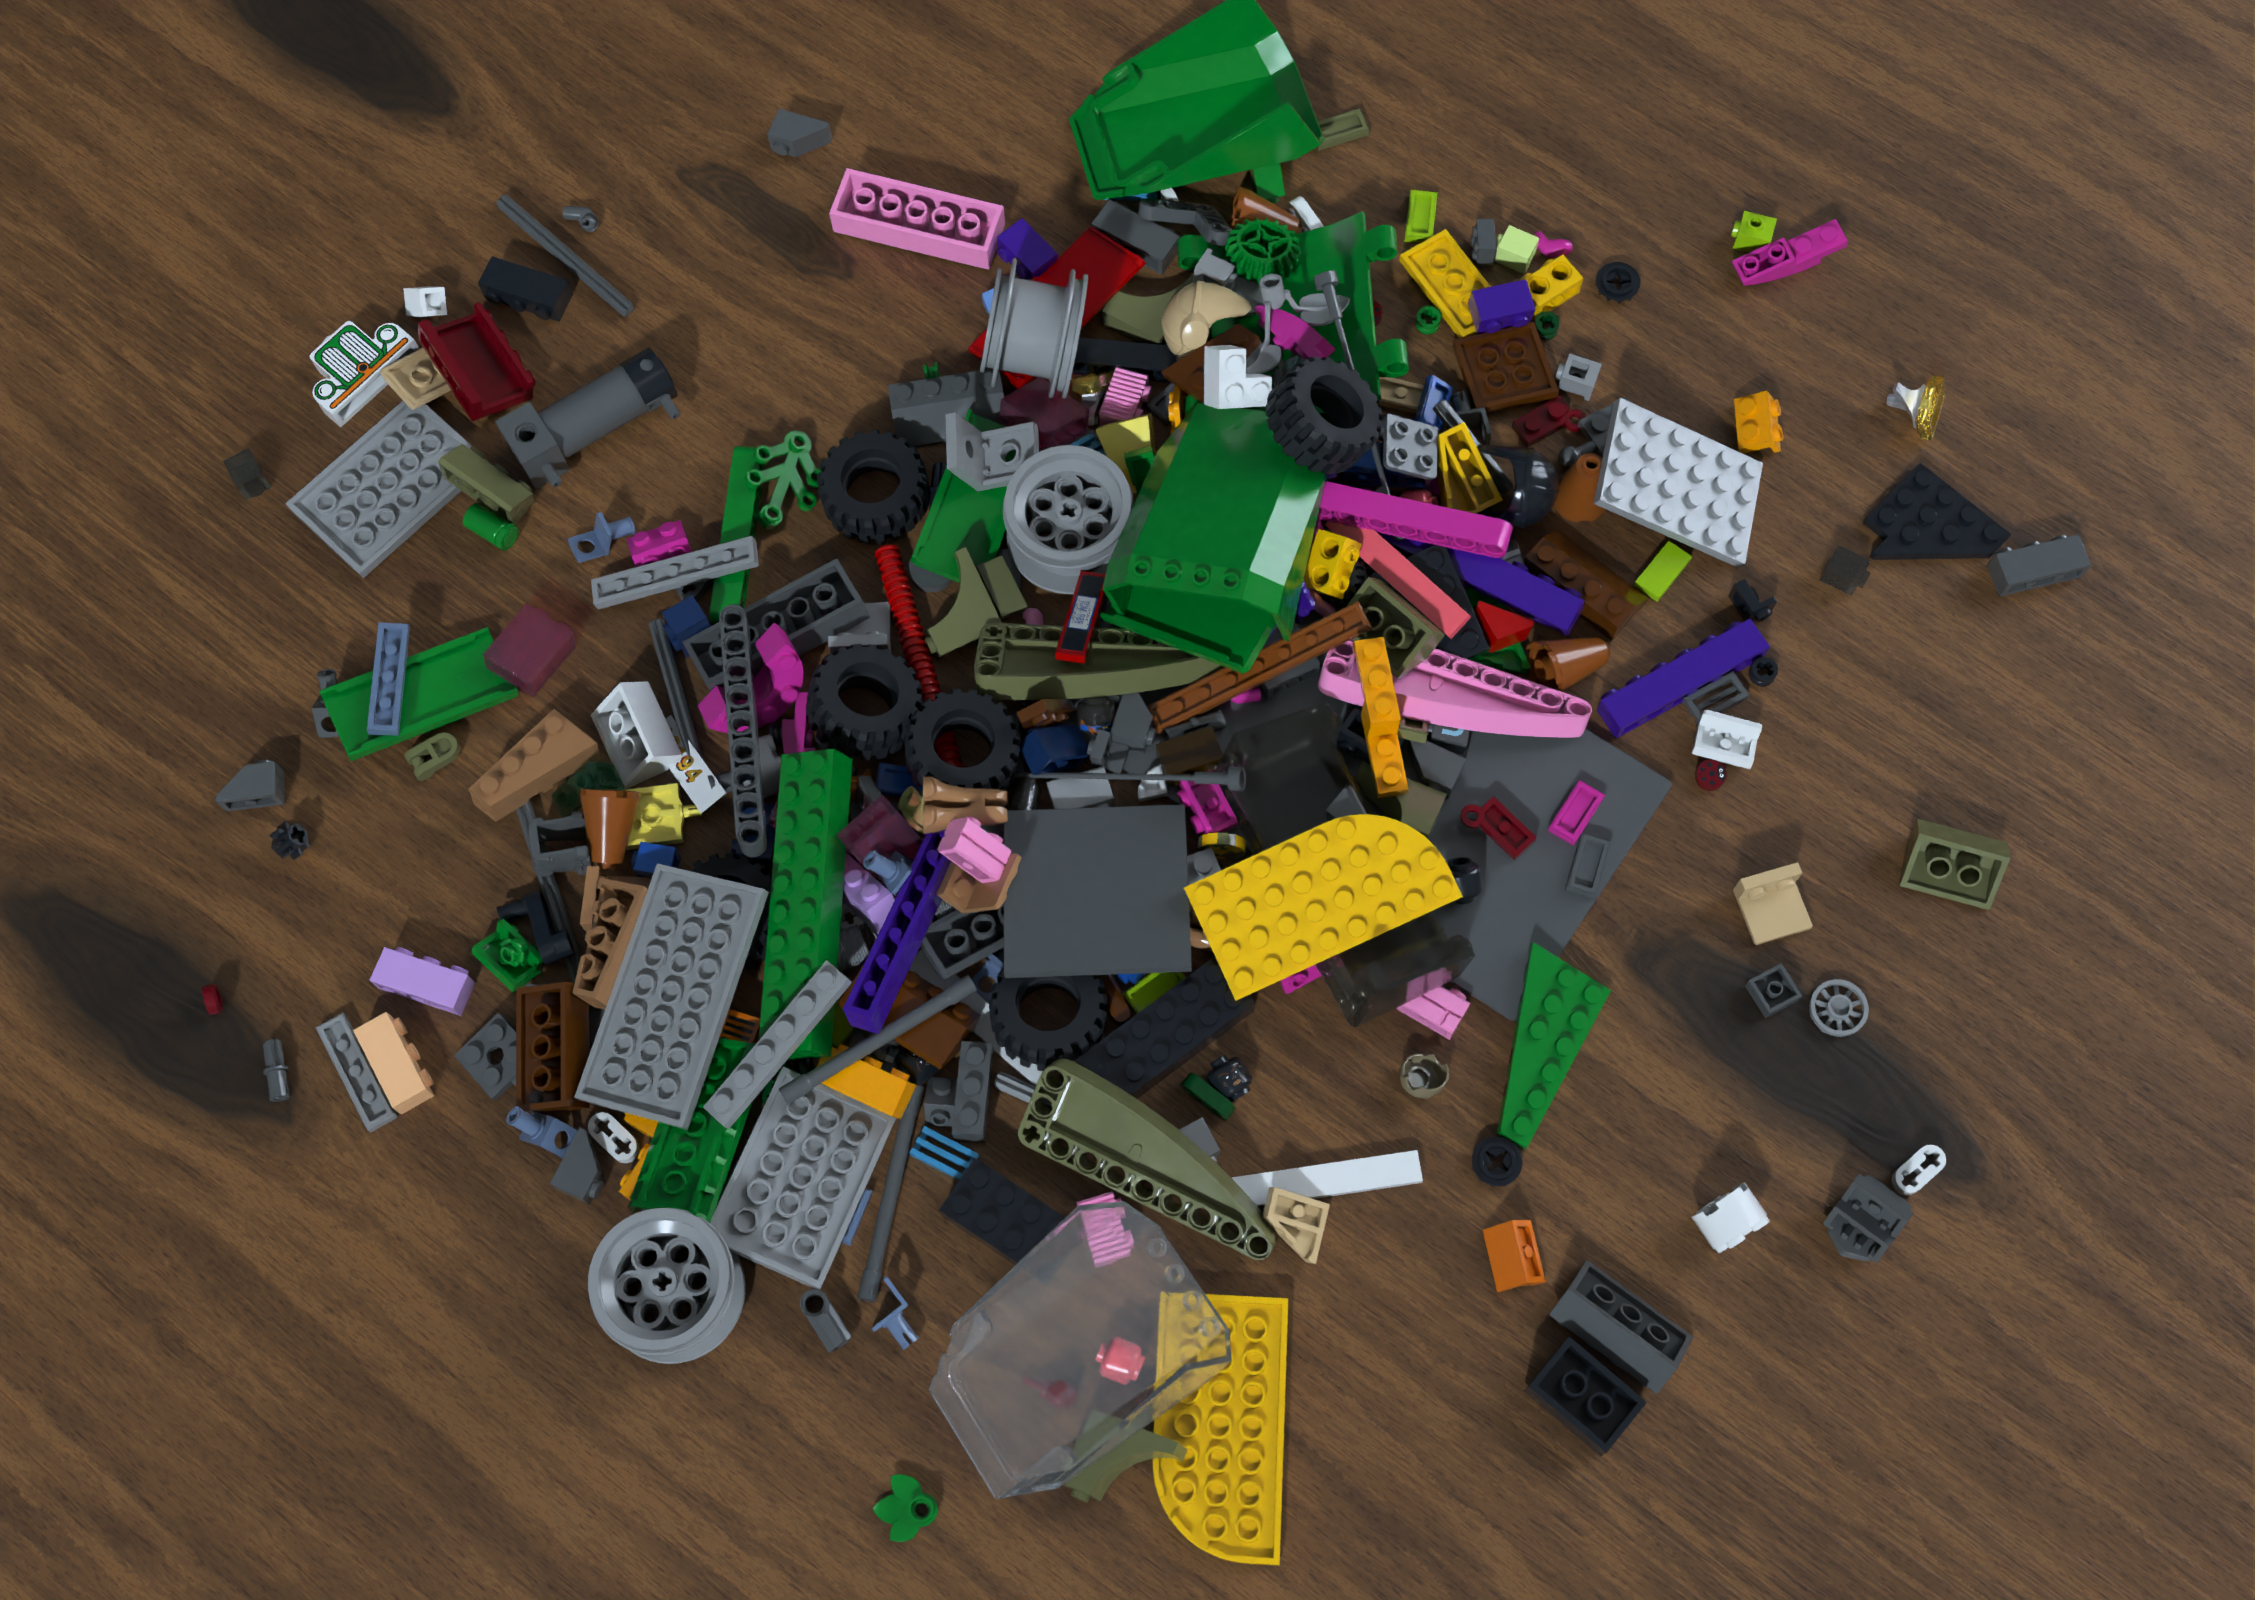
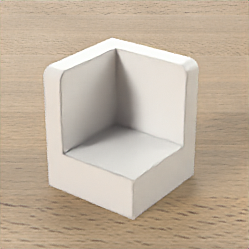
(425, 301)

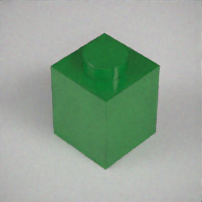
(1268, 182)

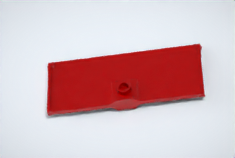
(1108, 270)

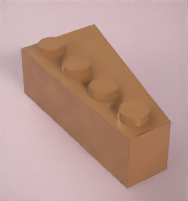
(533, 765)
(607, 940)

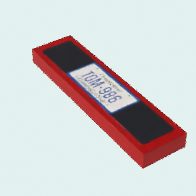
(1081, 618)

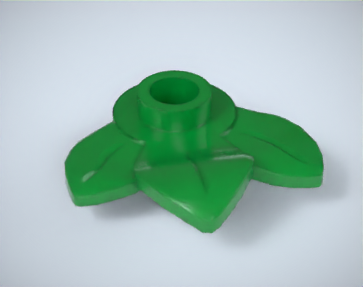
(901, 1508)

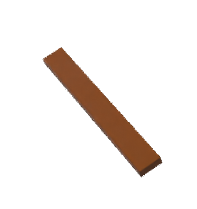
(1270, 663)

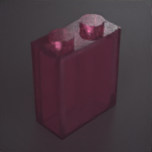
(1057, 418)
(530, 649)
(881, 830)

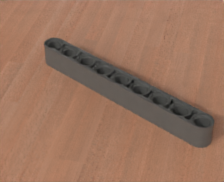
(745, 741)

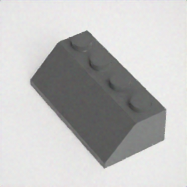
(922, 404)
(963, 940)
(1622, 1327)

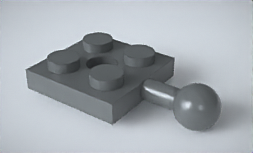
(1595, 431)
(477, 1053)

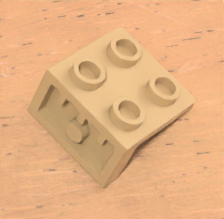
(1772, 904)

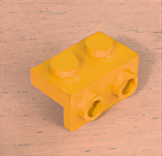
(1758, 422)

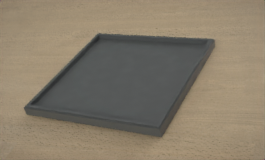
(1097, 892)

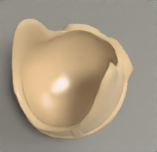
(1194, 310)

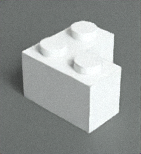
(1227, 382)

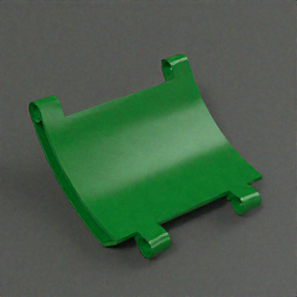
(1348, 251)

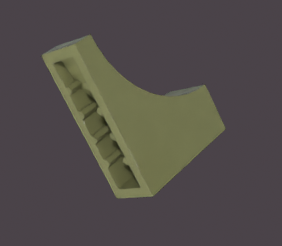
(1138, 316)
(968, 614)
(1417, 808)
(1140, 1447)

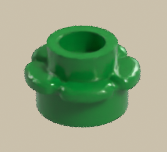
(514, 951)

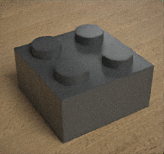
(1483, 243)
(1773, 990)

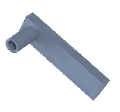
(388, 679)

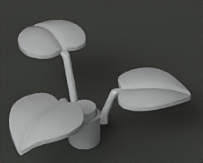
(1272, 295)

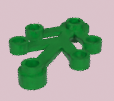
(786, 474)

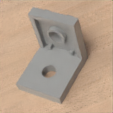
(980, 456)

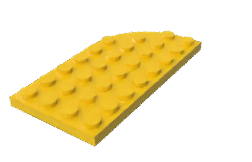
(1318, 897)
(1233, 1426)

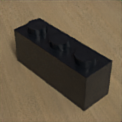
(525, 289)

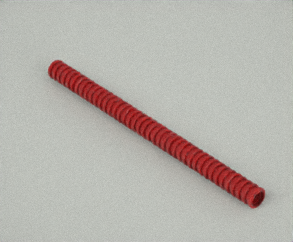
(912, 638)

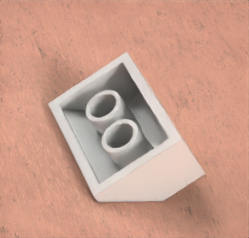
(635, 733)

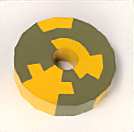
(1223, 845)

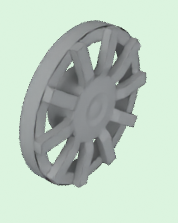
(1838, 1008)

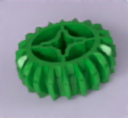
(1262, 249)

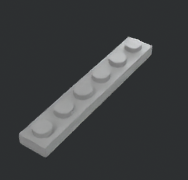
(675, 572)
(777, 1044)

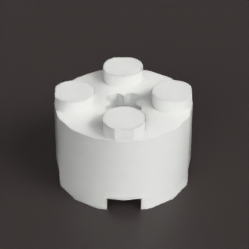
(1730, 1218)

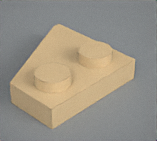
(1297, 1221)

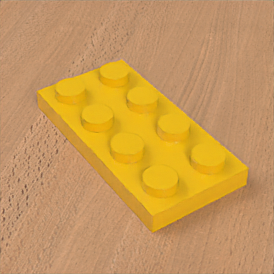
(1446, 279)

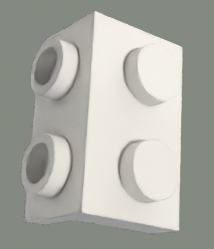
(1726, 739)

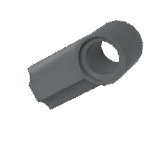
(826, 1322)

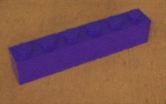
(1691, 670)

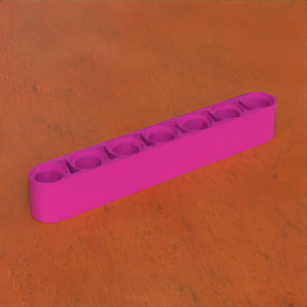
(1415, 520)

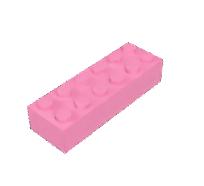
(917, 218)

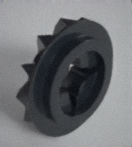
(1627, 277)
(1494, 1147)

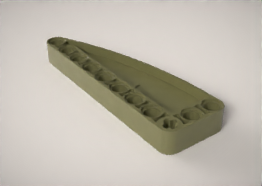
(1022, 664)
(1130, 1135)

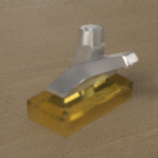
(1092, 389)
(1921, 404)

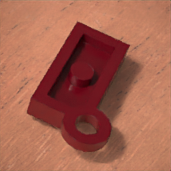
(1546, 421)
(1500, 827)

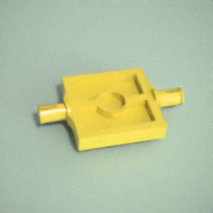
(660, 816)

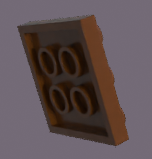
(1505, 368)

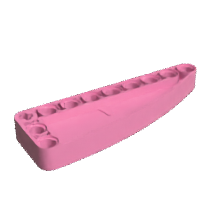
(1464, 696)

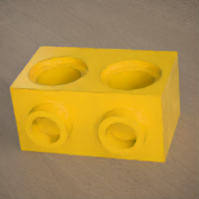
(1553, 291)
(1327, 562)

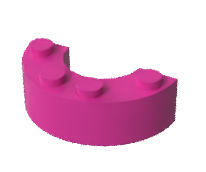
(775, 684)

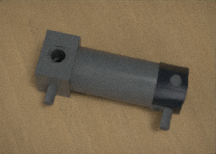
(554, 433)

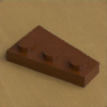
(1189, 371)
(1045, 712)

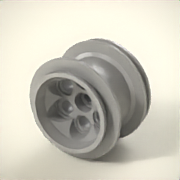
(1034, 328)
(1068, 482)
(620, 1263)

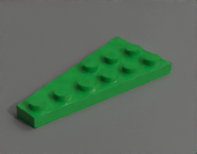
(1549, 1031)

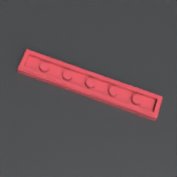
(1405, 578)

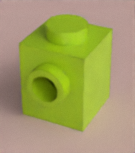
(1752, 231)

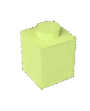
(1516, 249)

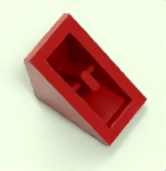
(1502, 626)

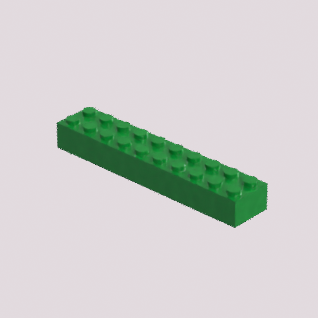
(806, 886)

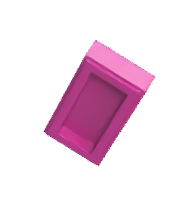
(1576, 812)

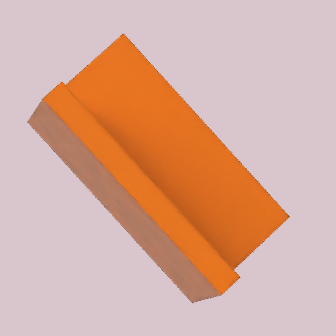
(1513, 1255)

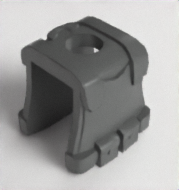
(559, 829)

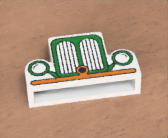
(353, 367)

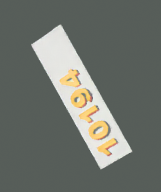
(694, 773)

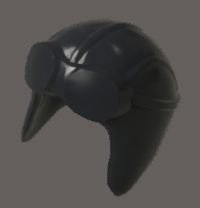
(1535, 485)

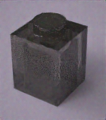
(247, 474)
(1846, 570)

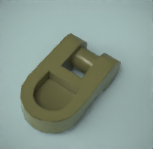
(441, 747)

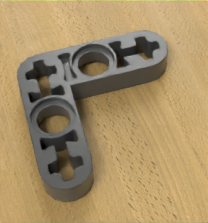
(1203, 216)

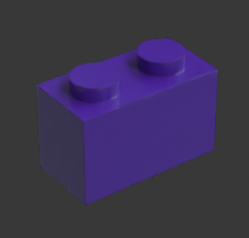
(1029, 249)
(1501, 306)

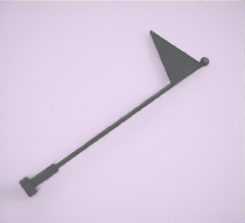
(1326, 282)
(1234, 778)

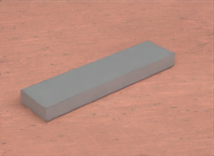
(356, 1072)

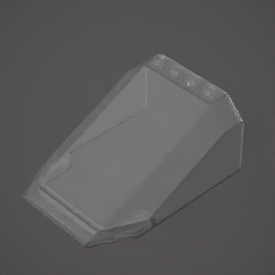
(1032, 1358)

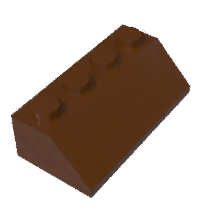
(1606, 596)
(937, 1037)
(550, 1046)

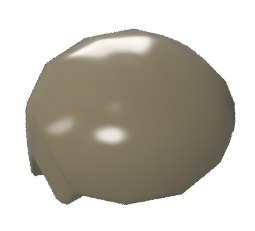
(1423, 1075)

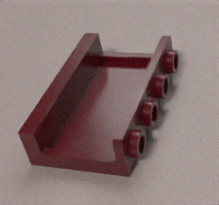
(477, 363)

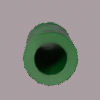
(490, 526)

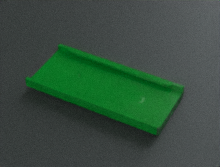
(962, 519)
(1203, 626)
(438, 690)
(691, 1165)

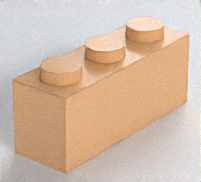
(395, 1062)

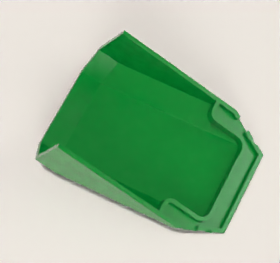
(1197, 107)
(1221, 517)

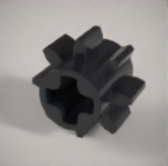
(289, 840)

